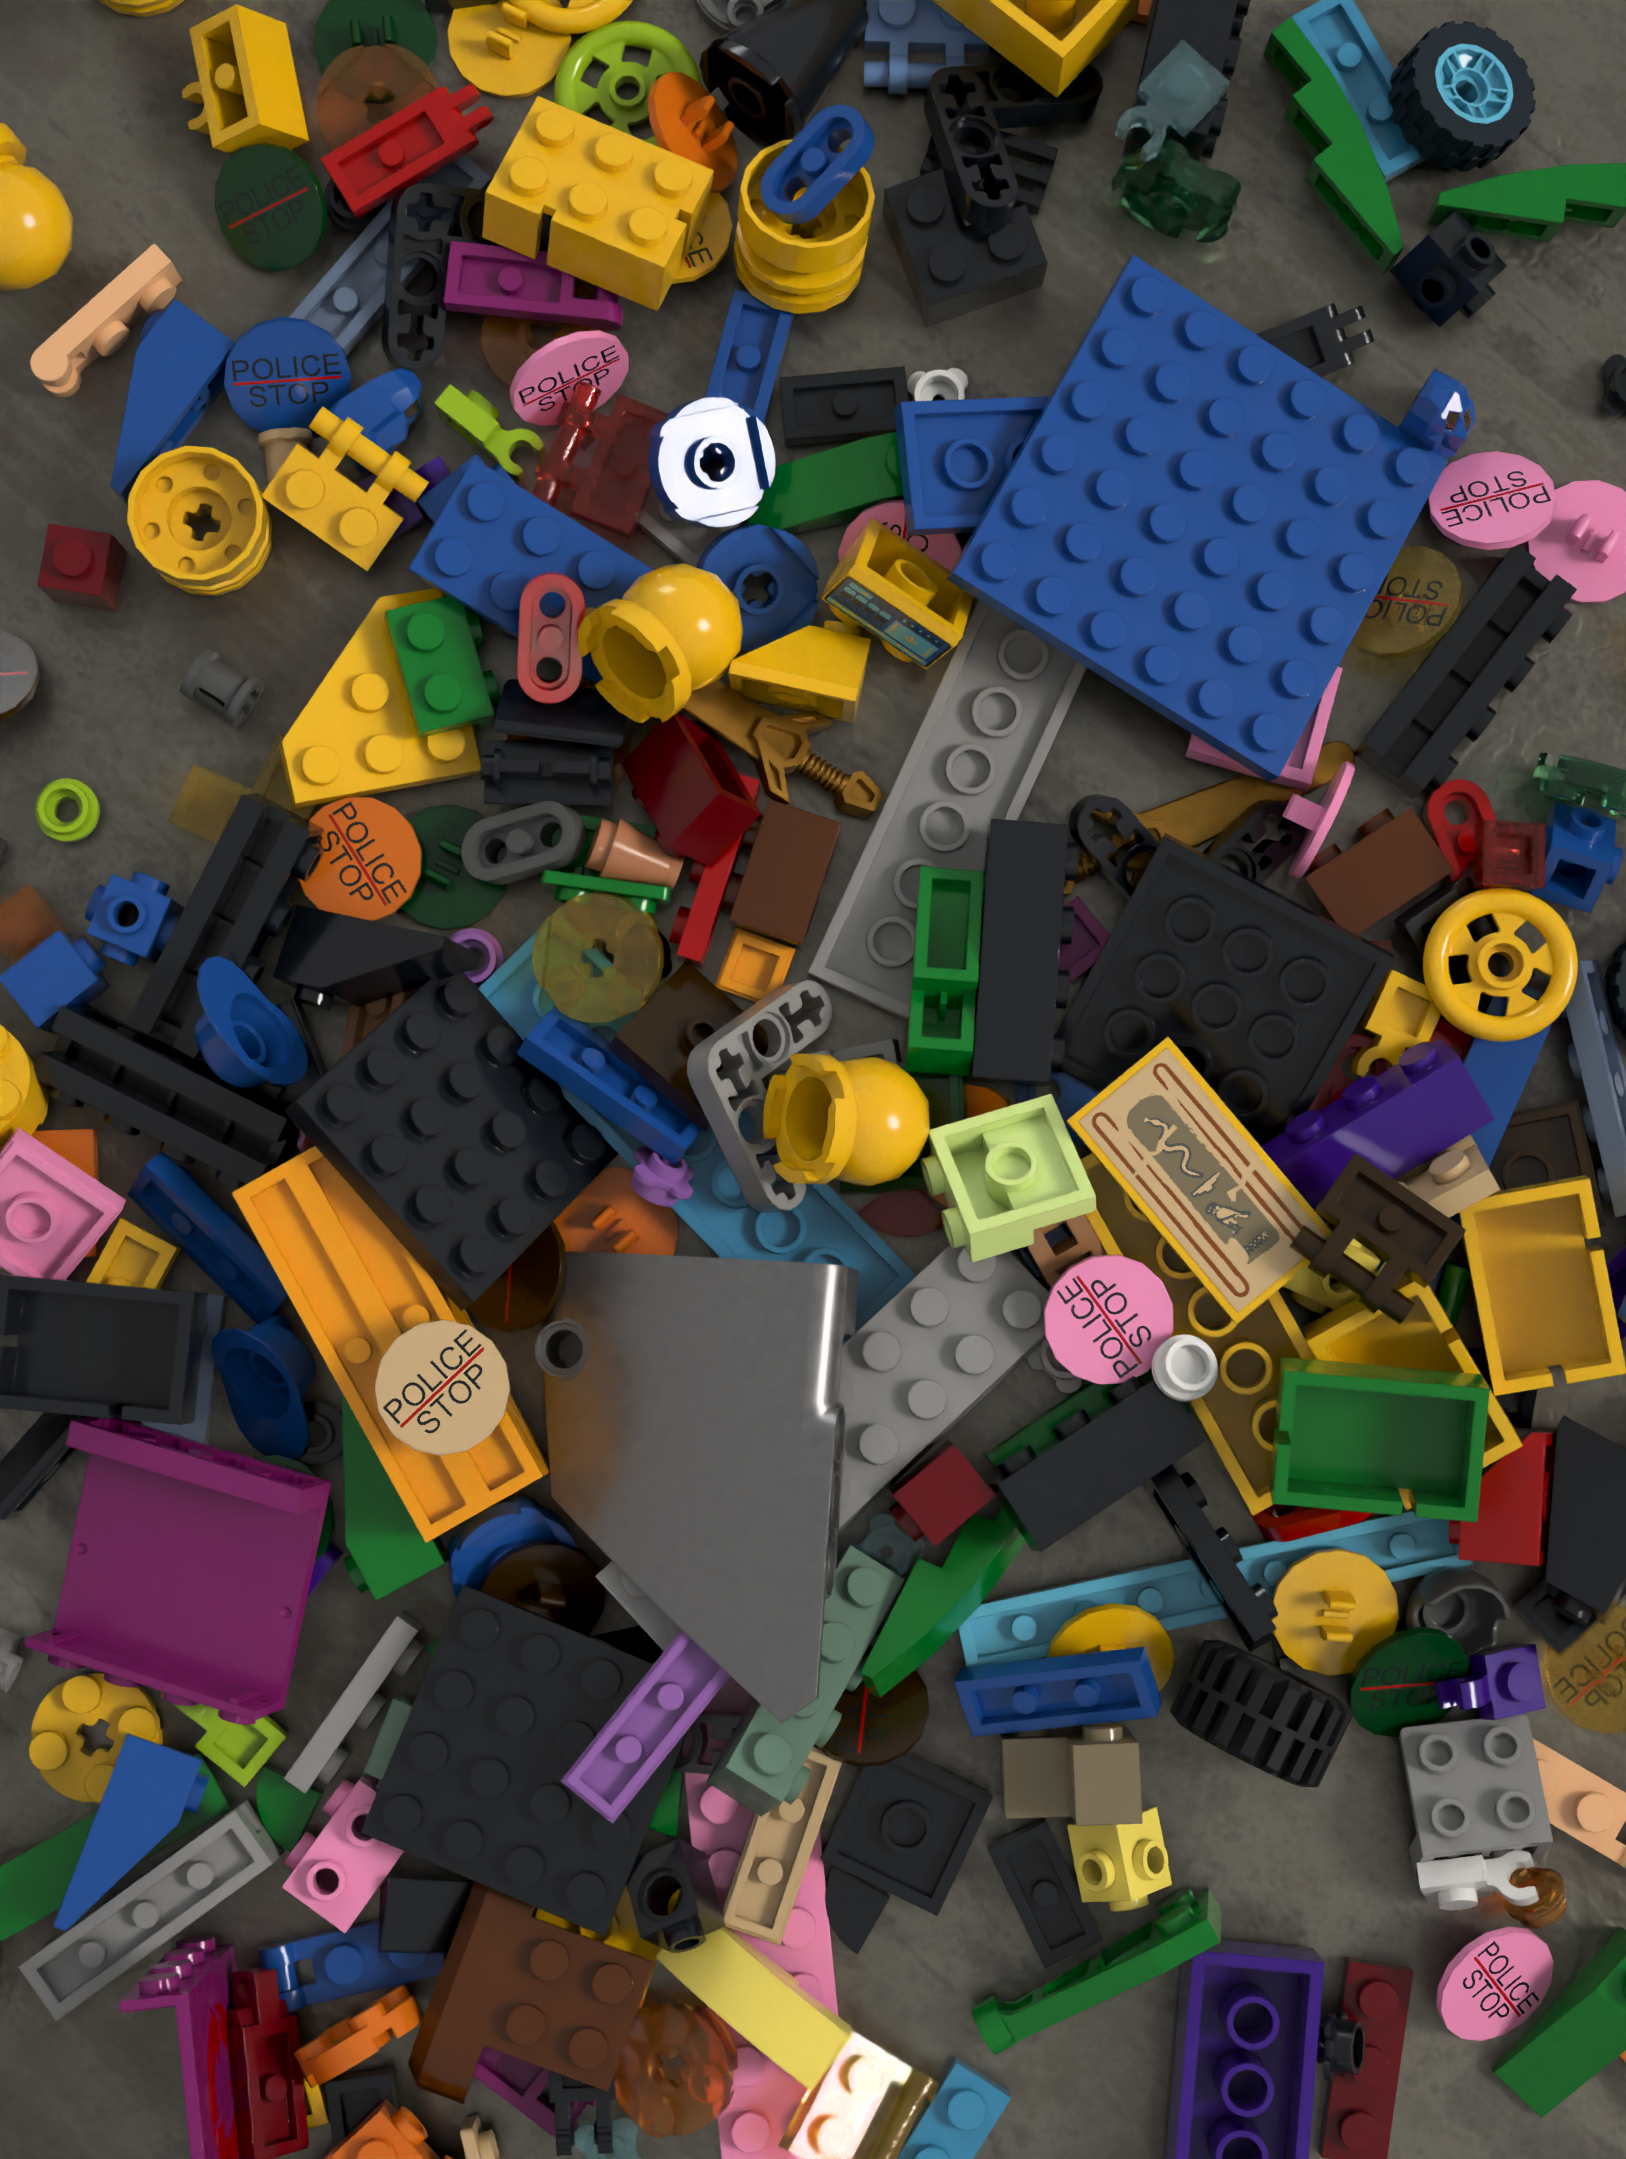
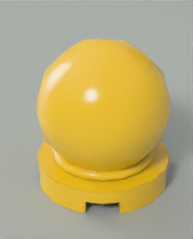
(33, 220)
(662, 640)
(845, 1120)

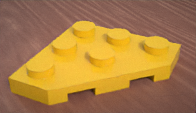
(360, 728)

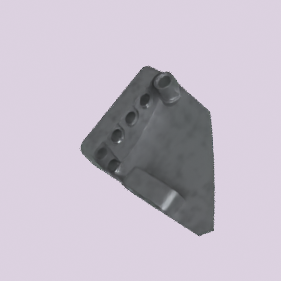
(709, 1446)

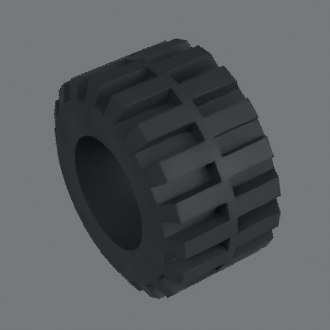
(1261, 1713)

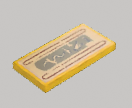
(1199, 1179)

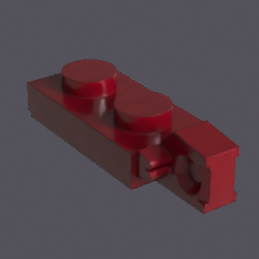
(264, 2068)

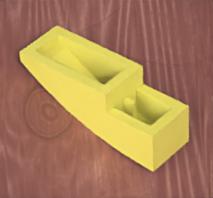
(762, 2004)

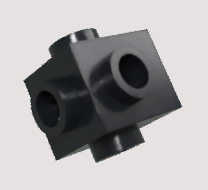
(1450, 270)

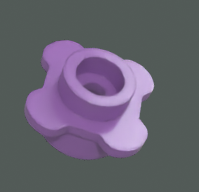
(659, 1179)

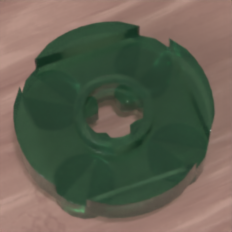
(1177, 193)
(1581, 779)

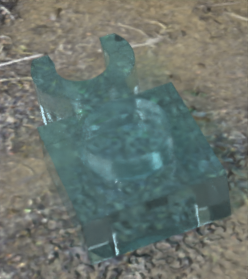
(1176, 95)

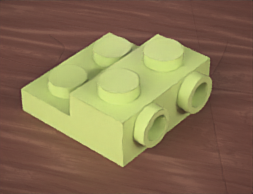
(1006, 1176)

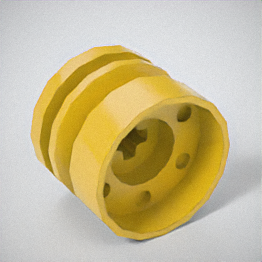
(806, 263)
(182, 490)

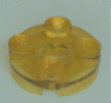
(571, 982)

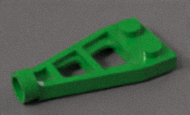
(1183, 1930)

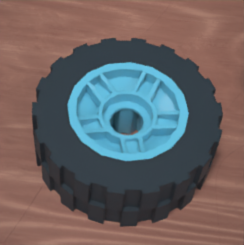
(1461, 96)

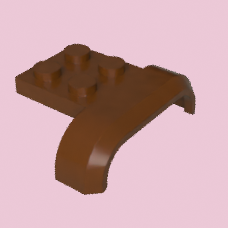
(528, 1995)

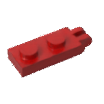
(406, 147)

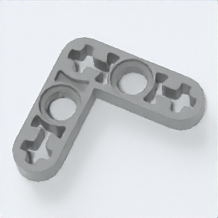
(743, 1073)

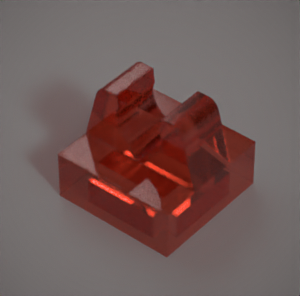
(1509, 855)

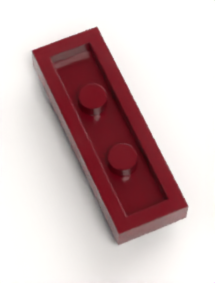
(1362, 2105)

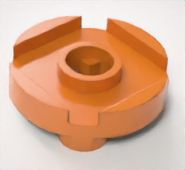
(358, 2036)

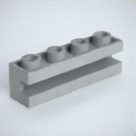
(151, 1910)

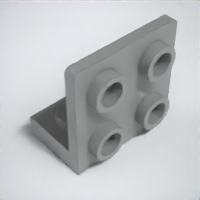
(1475, 1789)

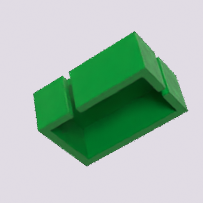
(1367, 1429)

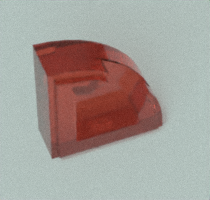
(902, 1214)

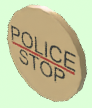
(442, 1387)

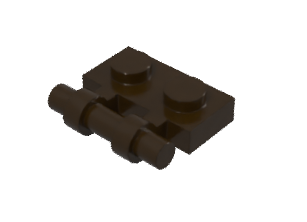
(1389, 1223)

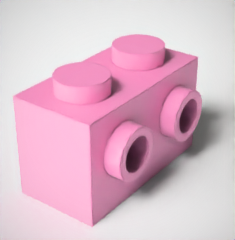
(341, 1866)

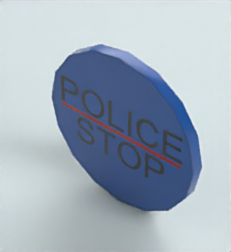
(285, 374)

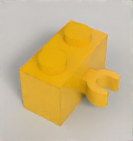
(245, 82)

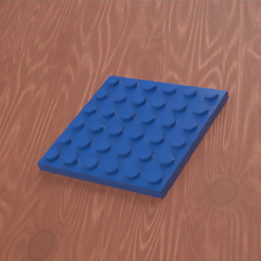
(1199, 519)

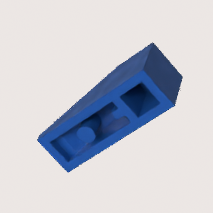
(170, 389)
(136, 1812)

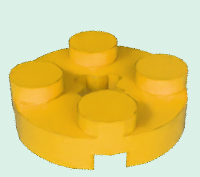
(57, 1738)

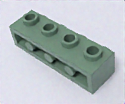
(767, 1757)

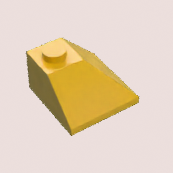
(807, 671)

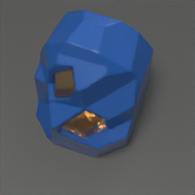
(383, 408)
(1440, 415)

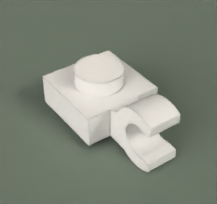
(1462, 1880)

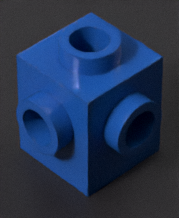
(1578, 856)
(152, 929)

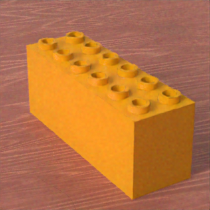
(355, 1298)

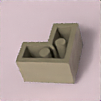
(1072, 1773)

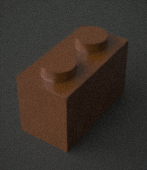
(783, 874)
(1376, 874)

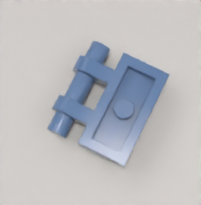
(913, 26)

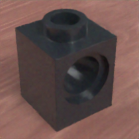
(656, 1879)

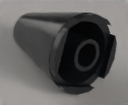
(782, 64)

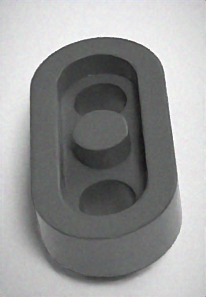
(528, 842)

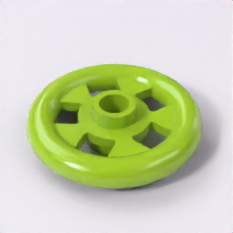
(608, 47)

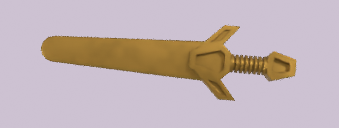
(779, 746)
(1211, 811)

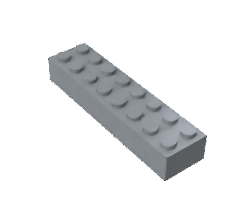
(909, 1382)

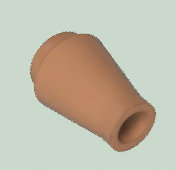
(631, 856)

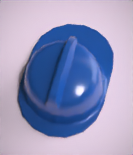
(243, 1032)
(265, 1383)

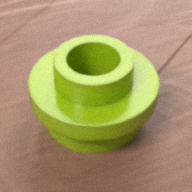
(53, 797)

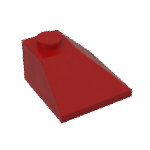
(1512, 1507)

